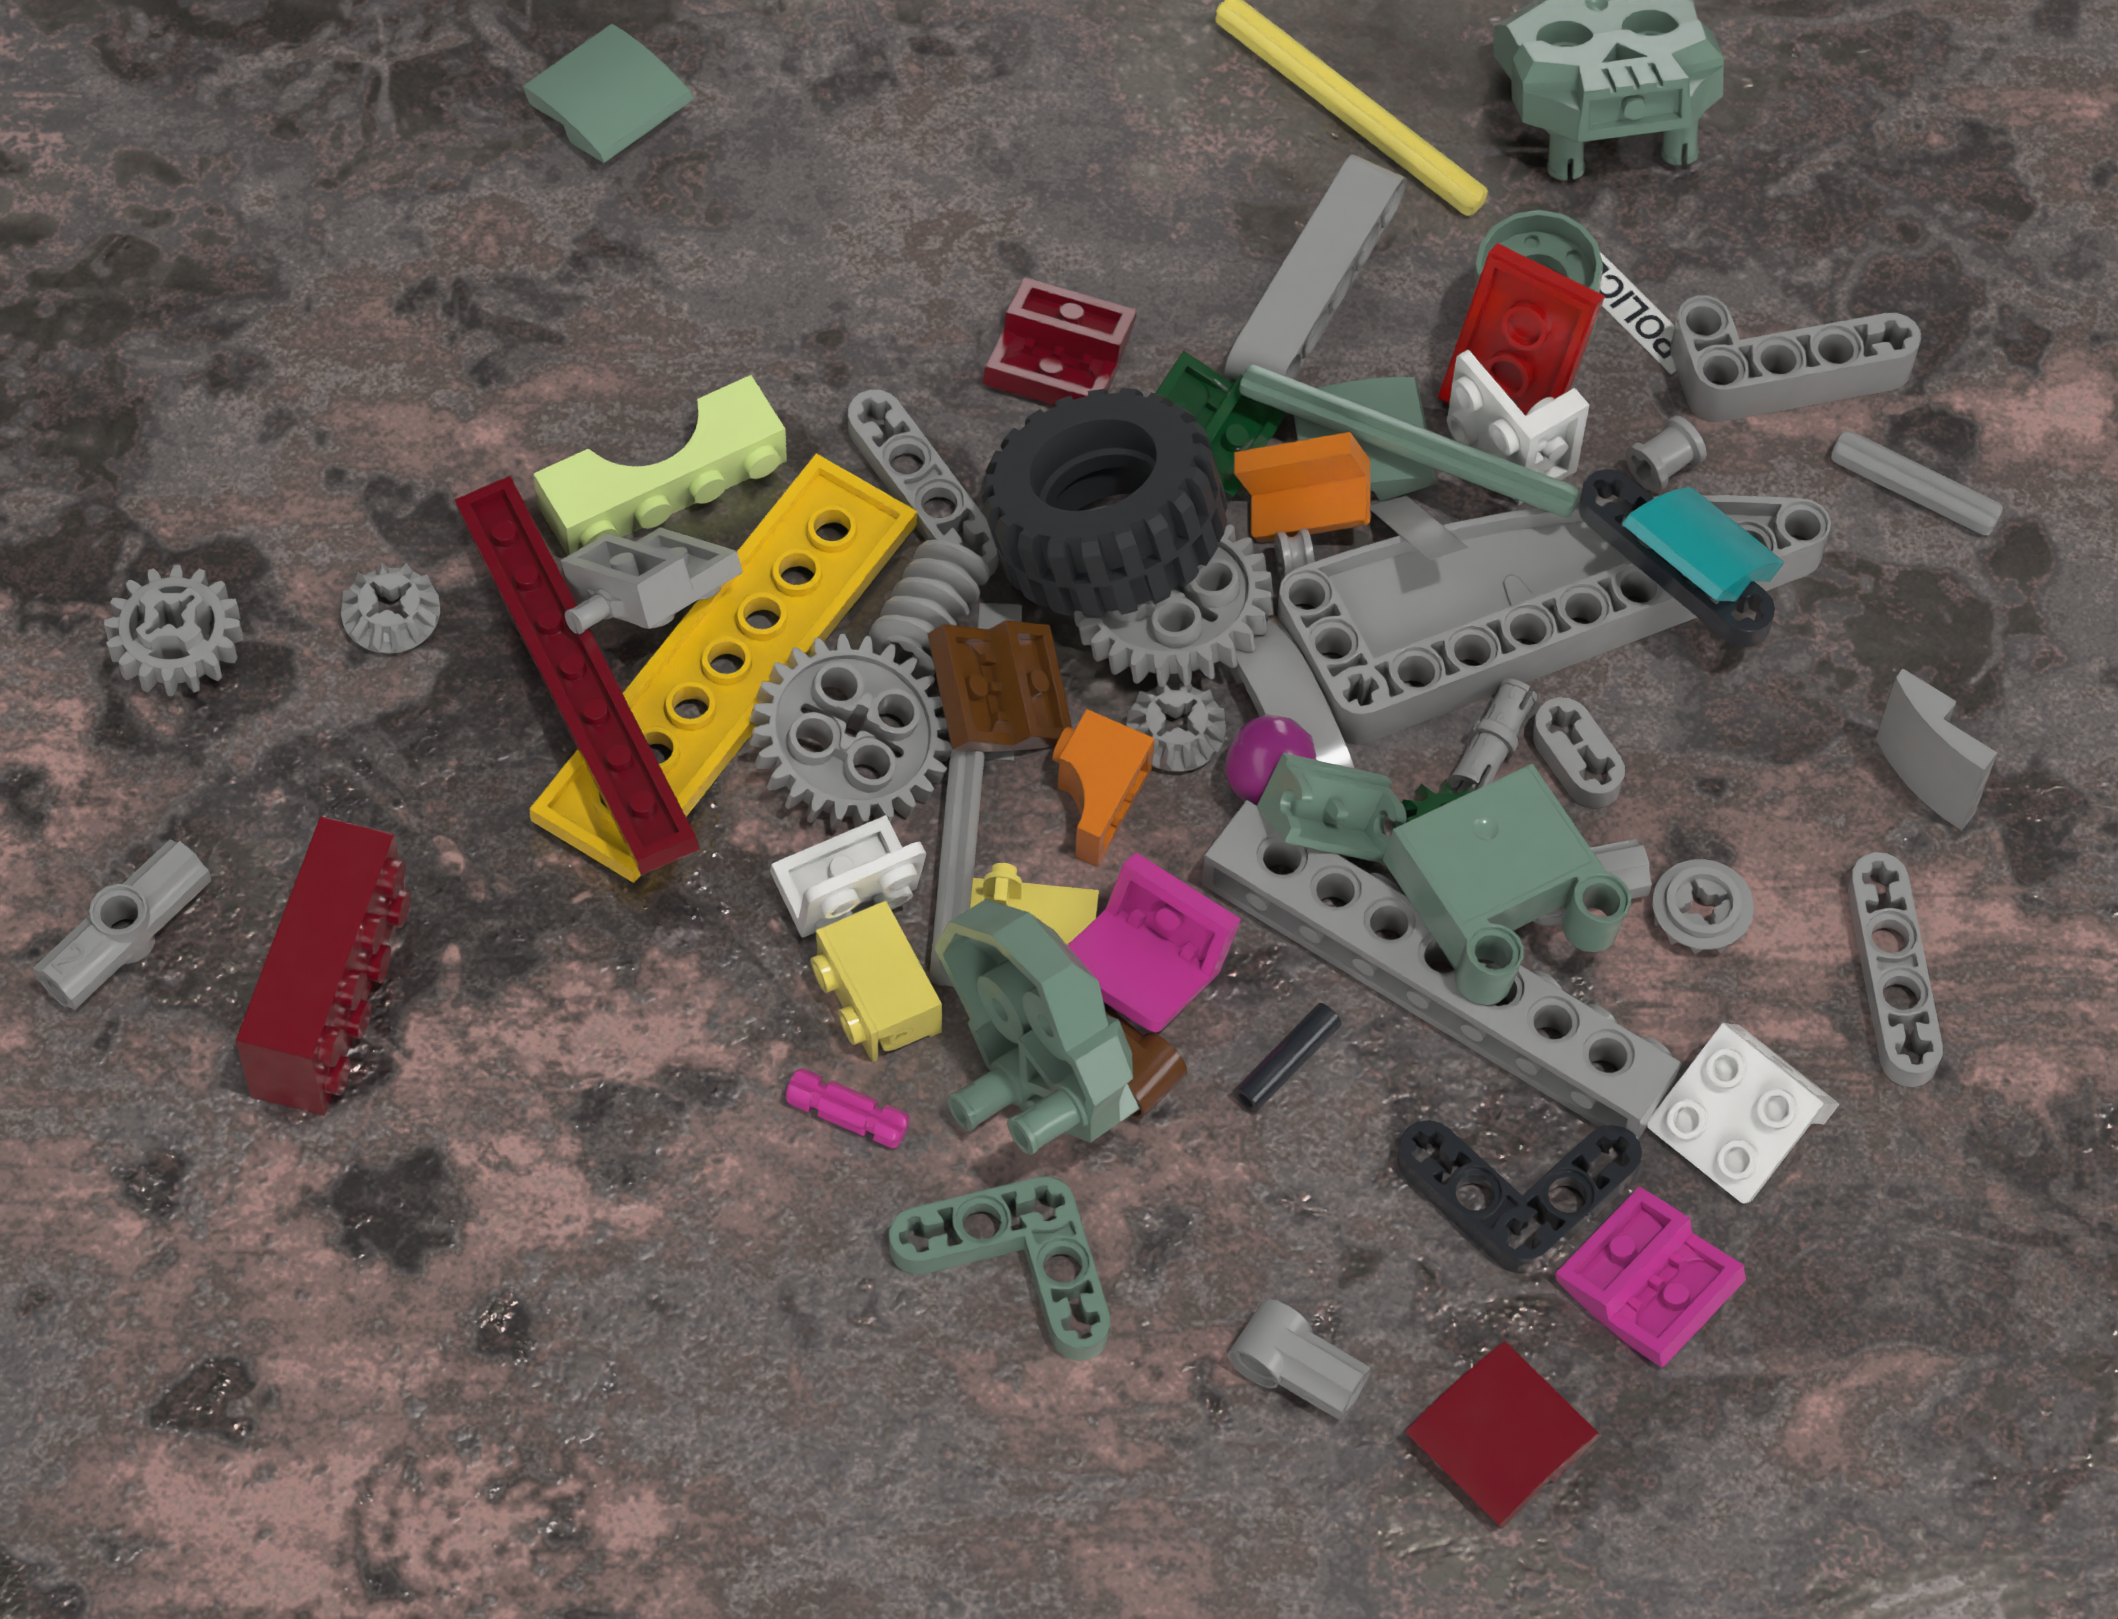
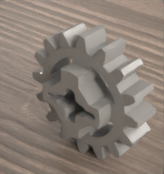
(173, 631)

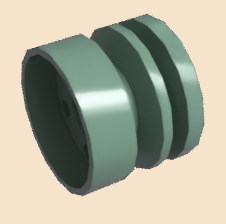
(1550, 241)

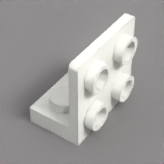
(1490, 421)
(1739, 1111)

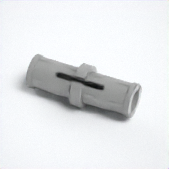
(1494, 736)

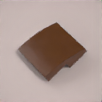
(1000, 686)

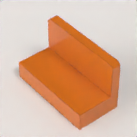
(1306, 485)

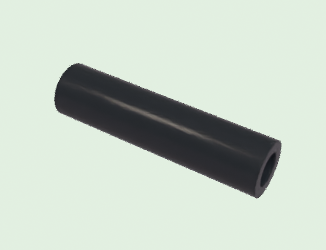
(1287, 1057)

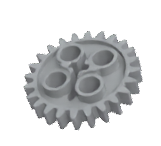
(1194, 624)
(829, 777)

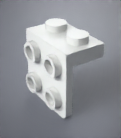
(848, 875)

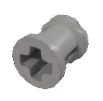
(1665, 454)

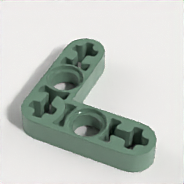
(1035, 1236)

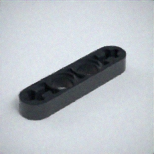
(1607, 523)

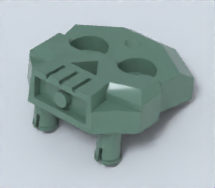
(1610, 73)
(1037, 1030)

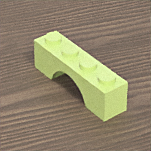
(732, 442)

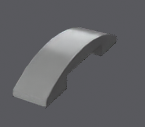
(1286, 687)

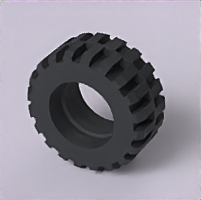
(1115, 552)

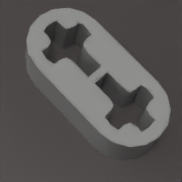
(1587, 746)

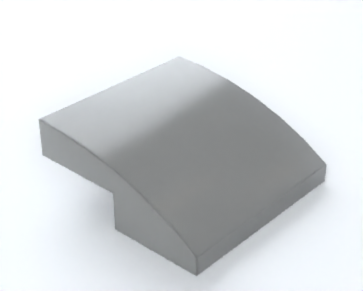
(1930, 753)

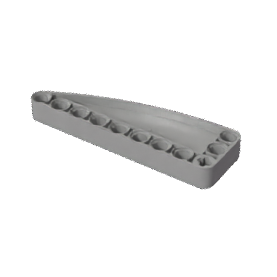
(1520, 578)

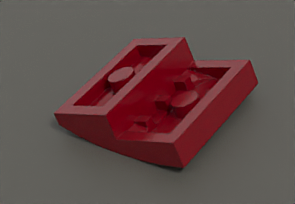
(1058, 343)
(1502, 1433)

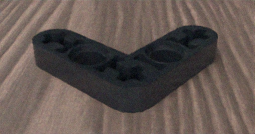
(1510, 1209)

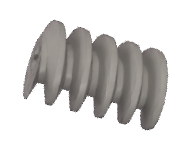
(931, 594)

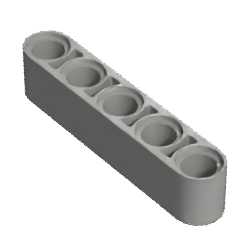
(1318, 270)

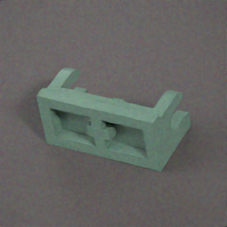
(1330, 807)

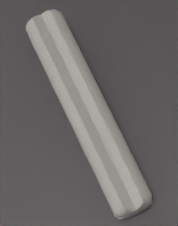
(1916, 482)

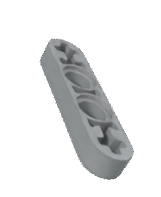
(927, 483)
(1900, 968)

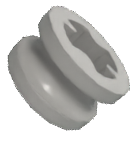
(1292, 551)

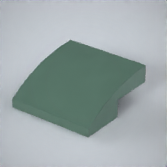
(608, 93)
(1394, 396)

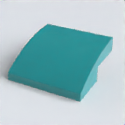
(1703, 543)

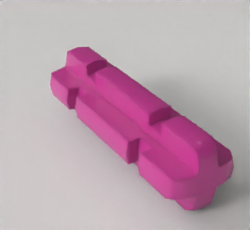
(847, 1108)

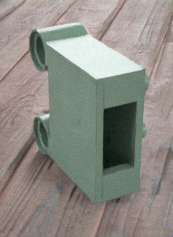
(1496, 866)

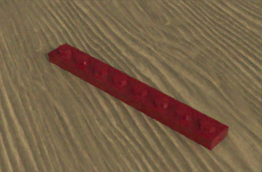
(577, 677)

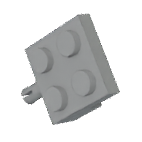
(644, 578)

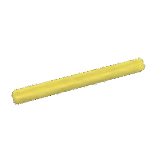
(1352, 106)

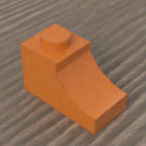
(1103, 772)

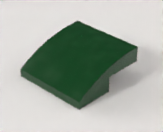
(1226, 415)

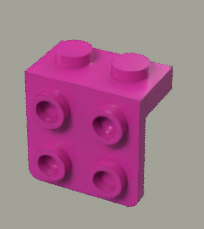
(1155, 944)

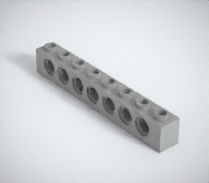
(1400, 971)

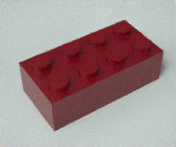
(323, 967)

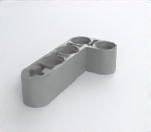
(1870, 352)

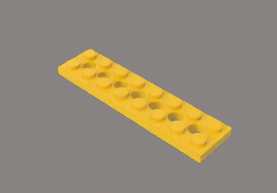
(719, 627)

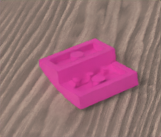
(1650, 1276)

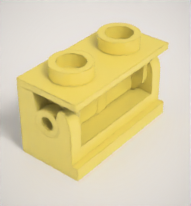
(876, 981)

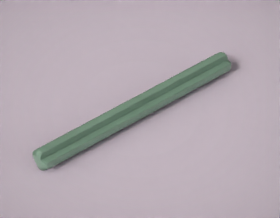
(1410, 441)

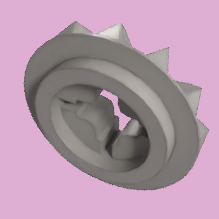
(387, 630)
(1179, 749)
(1713, 885)

